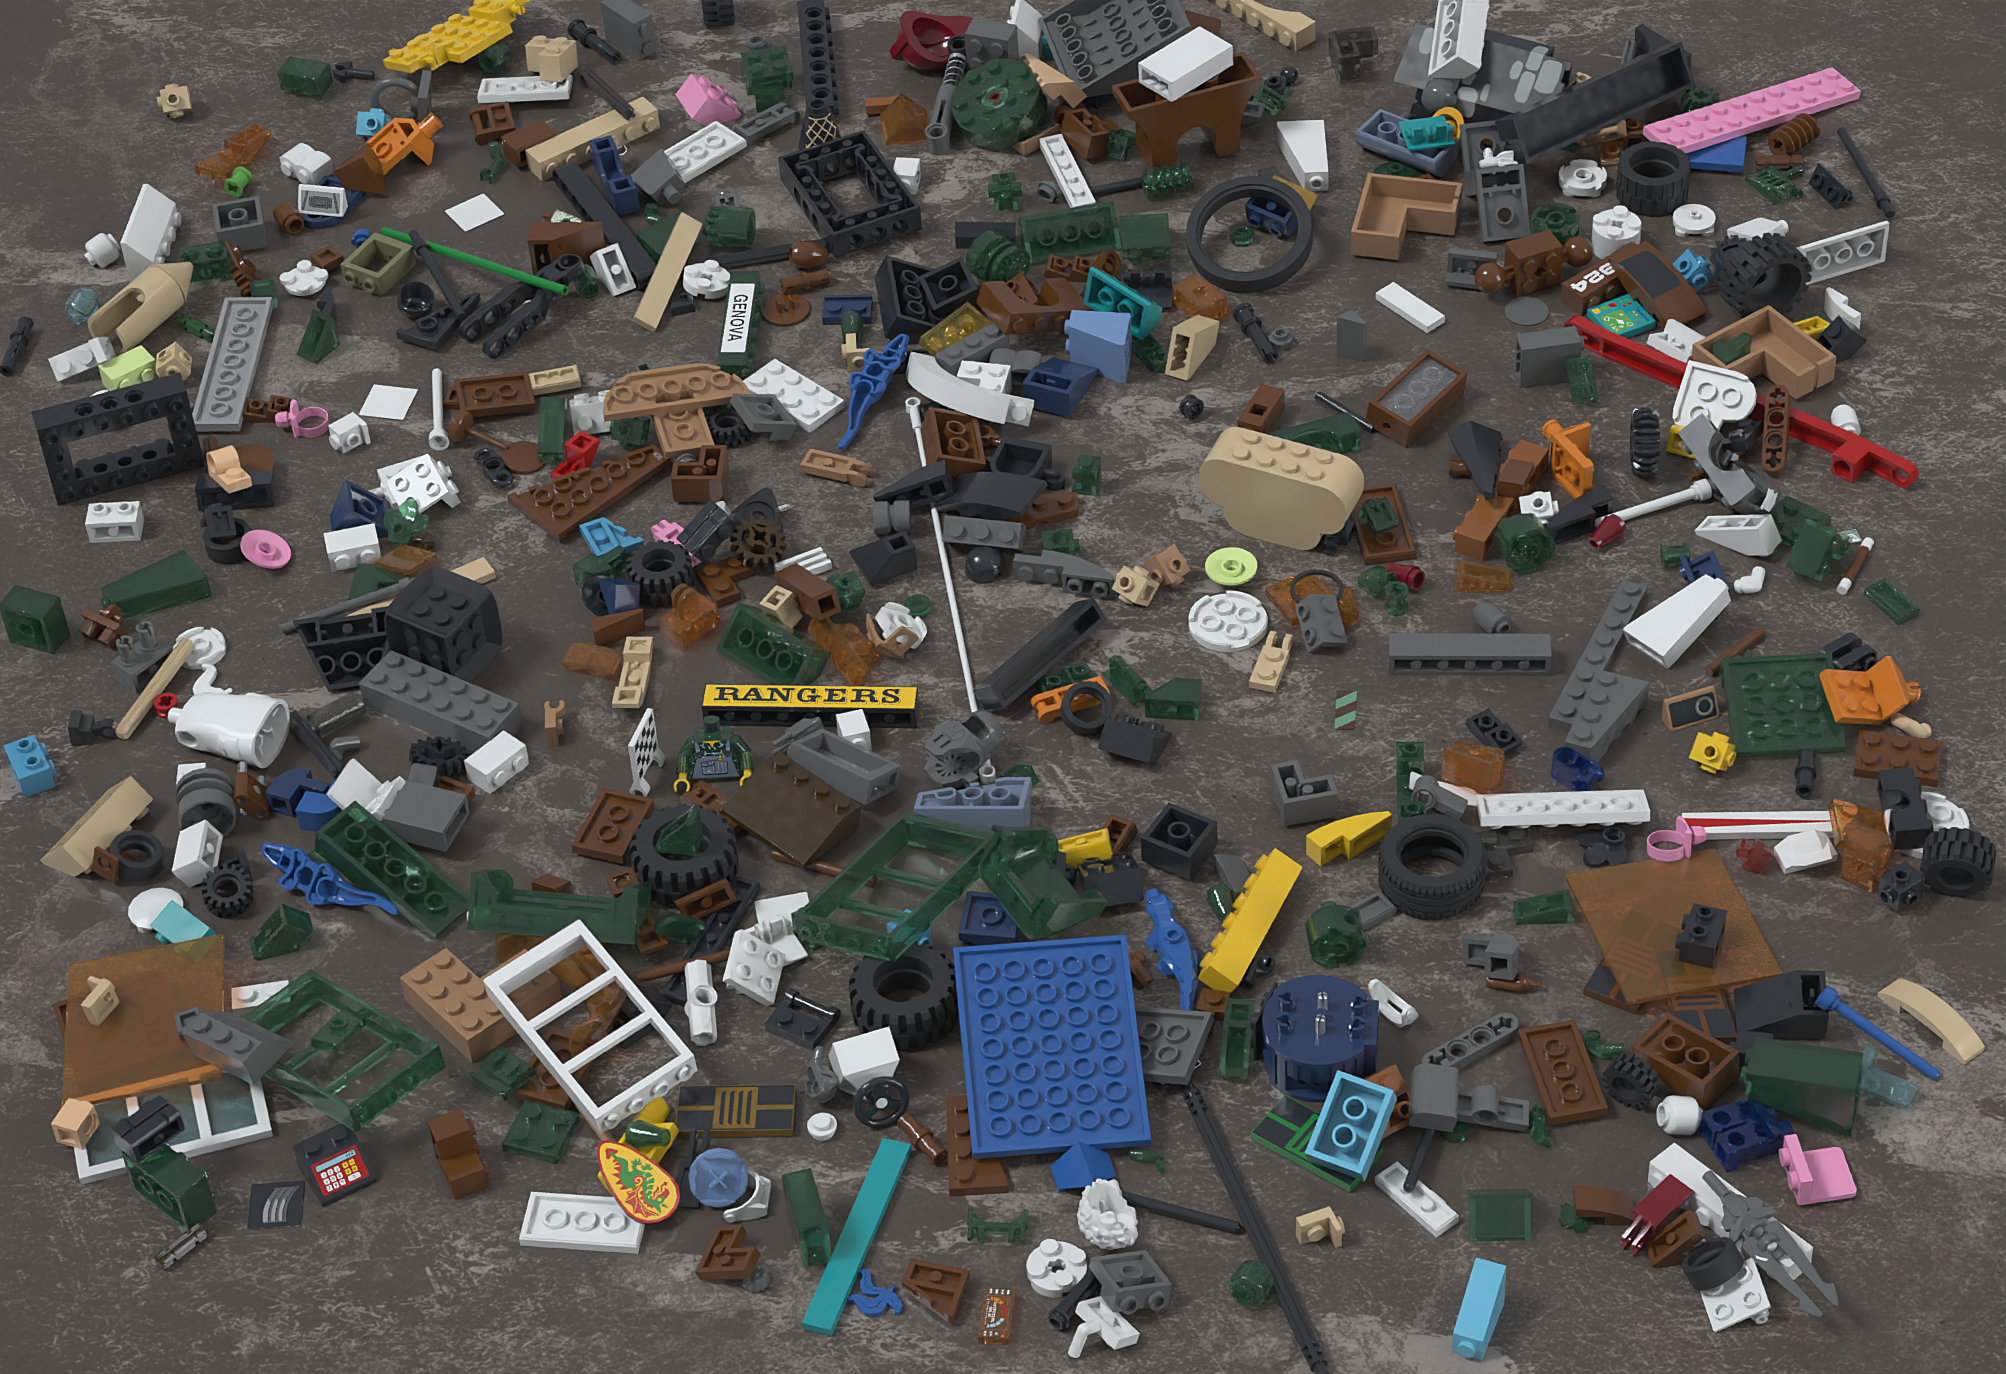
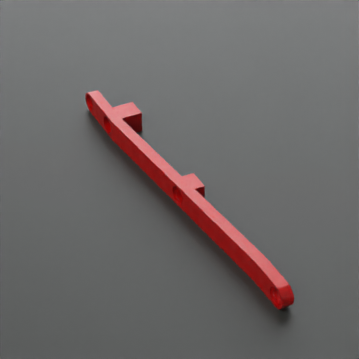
(1850, 451)

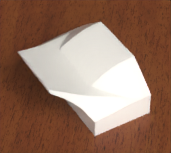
(1804, 851)

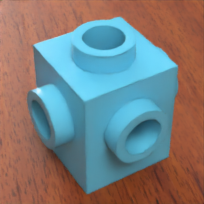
(371, 122)

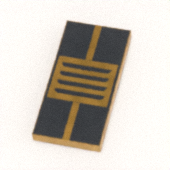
(737, 1110)

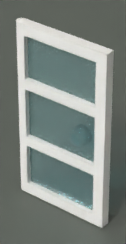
(213, 1116)

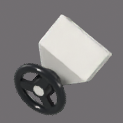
(865, 1071)

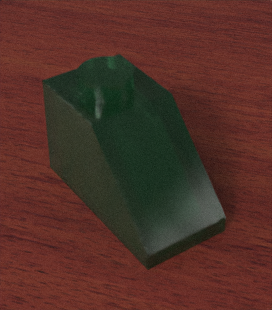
(1175, 700)
(282, 933)

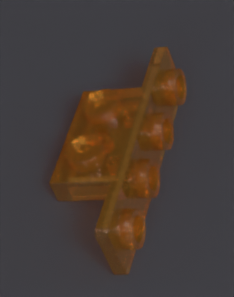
(848, 648)

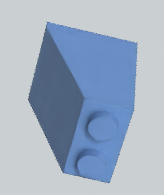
(1100, 342)

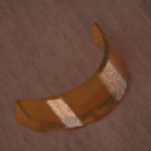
(576, 971)

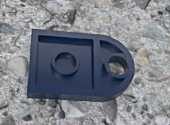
(323, 221)

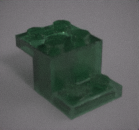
(766, 67)
(1145, 237)

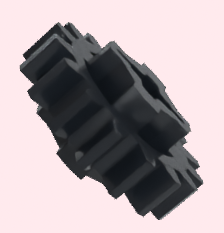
(441, 753)

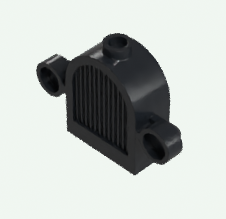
(1025, 459)

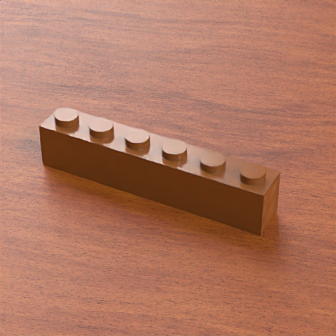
(1480, 524)

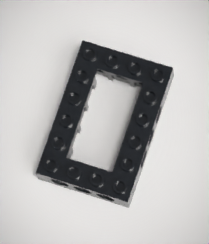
(895, 210)
(110, 412)

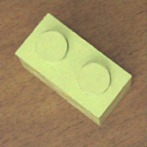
(128, 369)

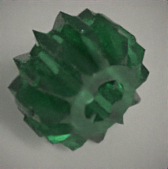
(1698, 99)

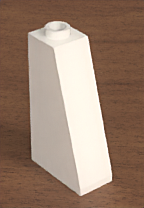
(1305, 151)
(1678, 621)

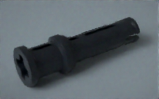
(588, 37)
(1252, 327)

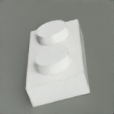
(248, 997)

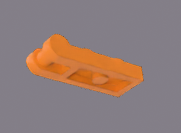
(1048, 712)

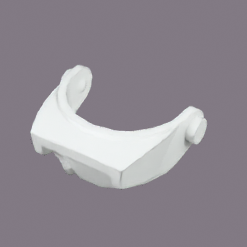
(1386, 997)
(757, 1205)

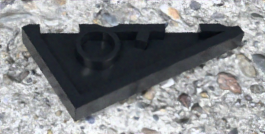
(438, 325)

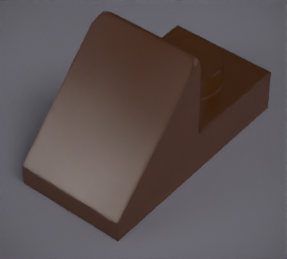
(1675, 1240)

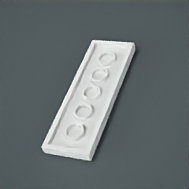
(1563, 808)

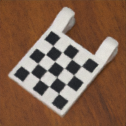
(643, 750)

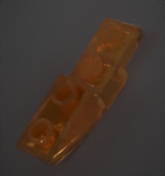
(237, 152)

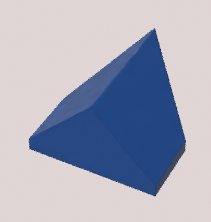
(1081, 1167)

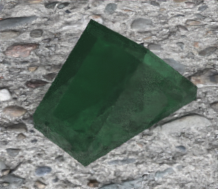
(319, 338)
(682, 835)

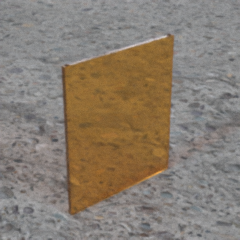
(1640, 911)
(138, 1042)

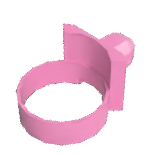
(295, 416)
(1682, 836)

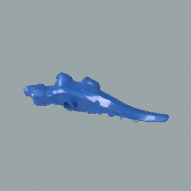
(872, 381)
(318, 880)
(1173, 947)

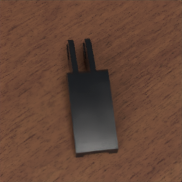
(687, 1199)

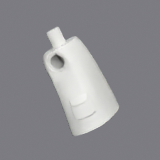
(234, 726)

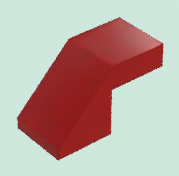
(579, 454)

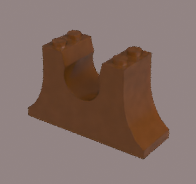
(1212, 106)

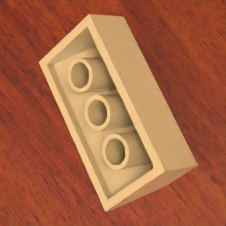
(99, 827)

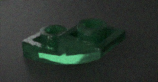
(1069, 675)

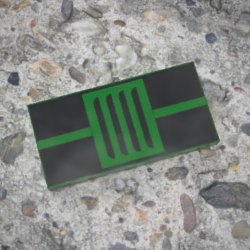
(1288, 1133)

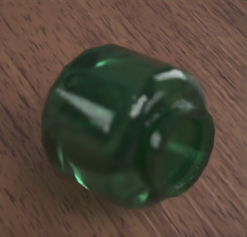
(495, 58)
(1251, 1283)

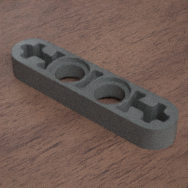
(1473, 1049)

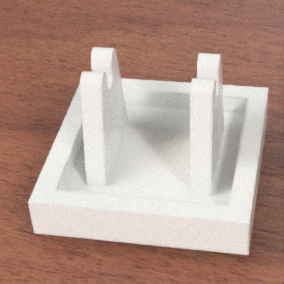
(753, 968)

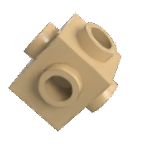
(182, 104)
(173, 361)
(1135, 585)

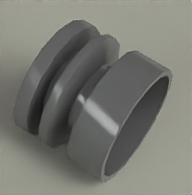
(206, 796)

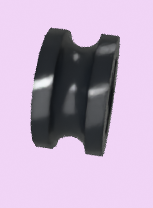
(1191, 407)

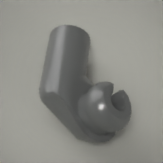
(341, 744)

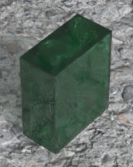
(807, 1217)

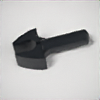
(345, 70)

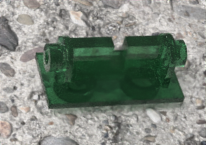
(1126, 680)

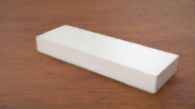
(1410, 307)
(1420, 1204)

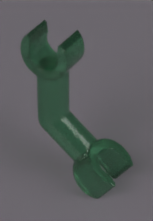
(496, 166)

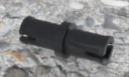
(1805, 772)

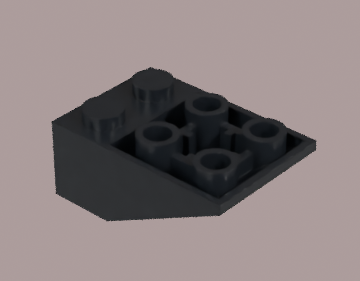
(1783, 1005)

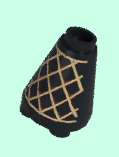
(818, 125)

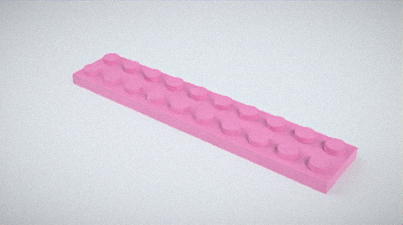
(1753, 111)

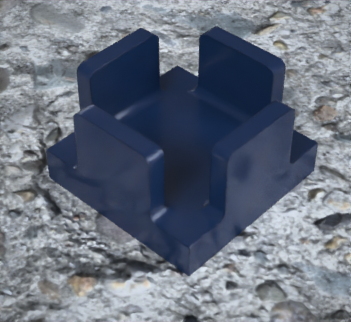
(986, 921)

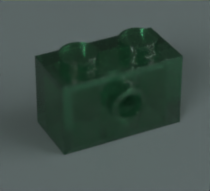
(305, 76)

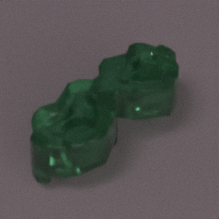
(1539, 1131)

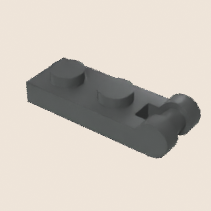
(767, 122)

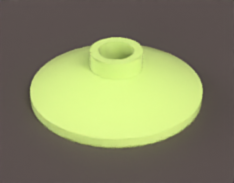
(1231, 566)

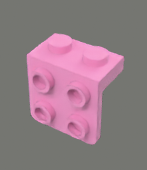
(1816, 1174)

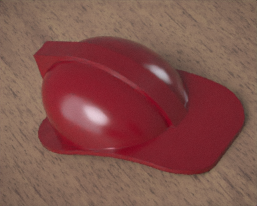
(925, 38)

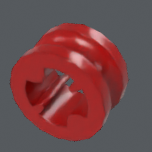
(165, 699)

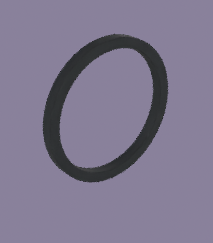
(1315, 572)

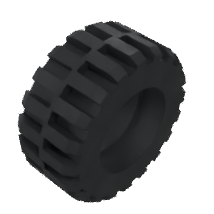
(680, 878)
(912, 1021)

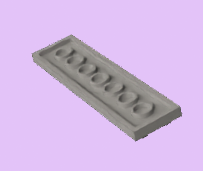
(232, 363)

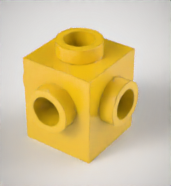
(1707, 745)

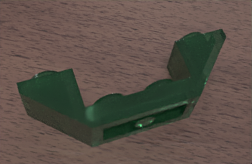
(1408, 759)

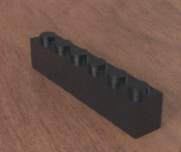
(1039, 655)

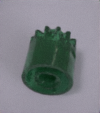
(730, 226)

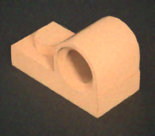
(226, 469)

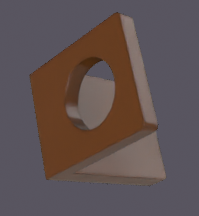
(102, 866)

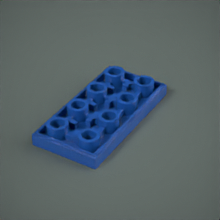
(1722, 156)

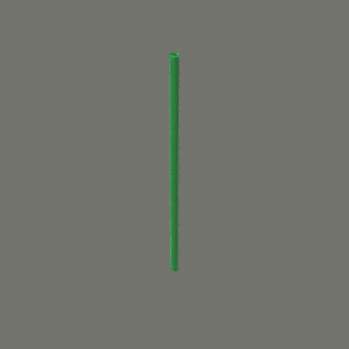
(481, 263)

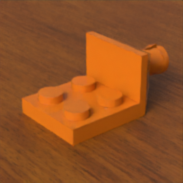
(402, 137)
(1570, 456)
(1868, 695)

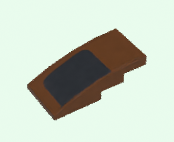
(1657, 284)

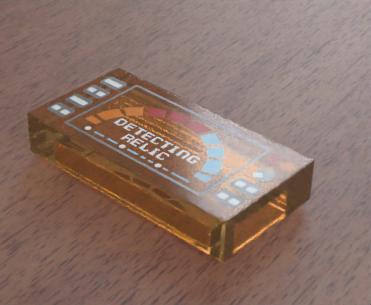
(997, 1316)

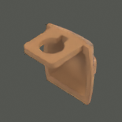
(888, 646)

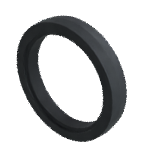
(1243, 188)

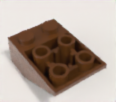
(553, 239)

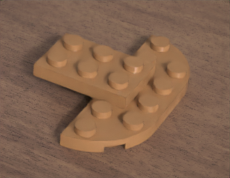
(674, 401)

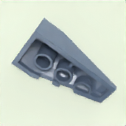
(1001, 804)

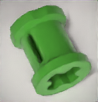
(236, 184)

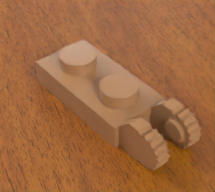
(836, 467)

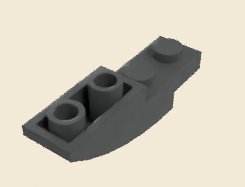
(1067, 570)

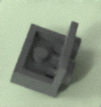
(1463, 265)
(1321, 622)

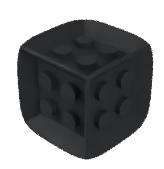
(445, 623)

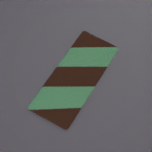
(1345, 709)

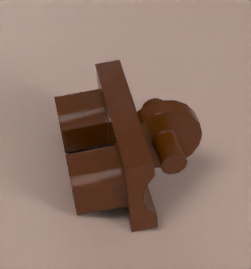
(107, 623)

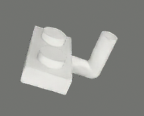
(1103, 1321)

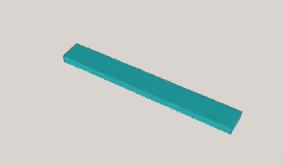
(856, 1237)

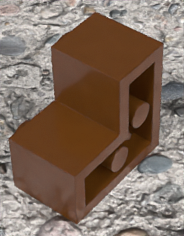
(702, 479)
(457, 1153)

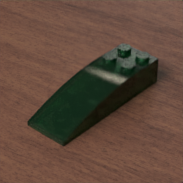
(388, 866)

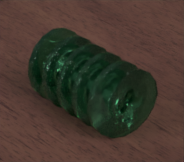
(1166, 178)

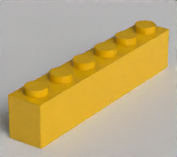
(1249, 922)

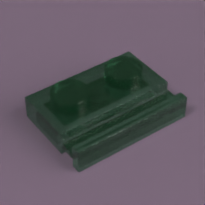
(502, 1073)

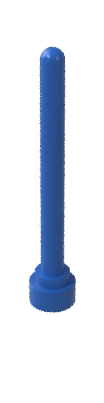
(1831, 1001)

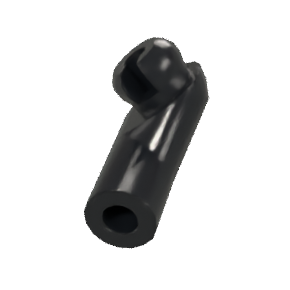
(1258, 967)

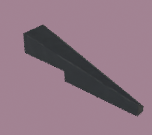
(1479, 451)

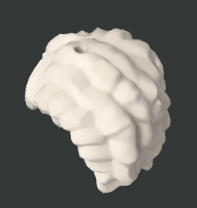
(1106, 1216)

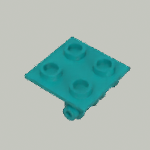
(1427, 133)

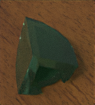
(679, 927)

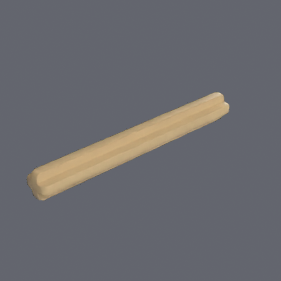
(154, 688)

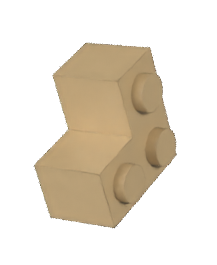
(551, 57)

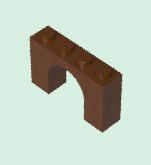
(1020, 317)

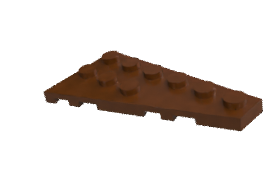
(587, 492)

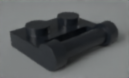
(798, 1026)

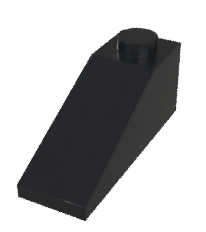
(921, 486)

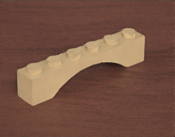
(1287, 27)

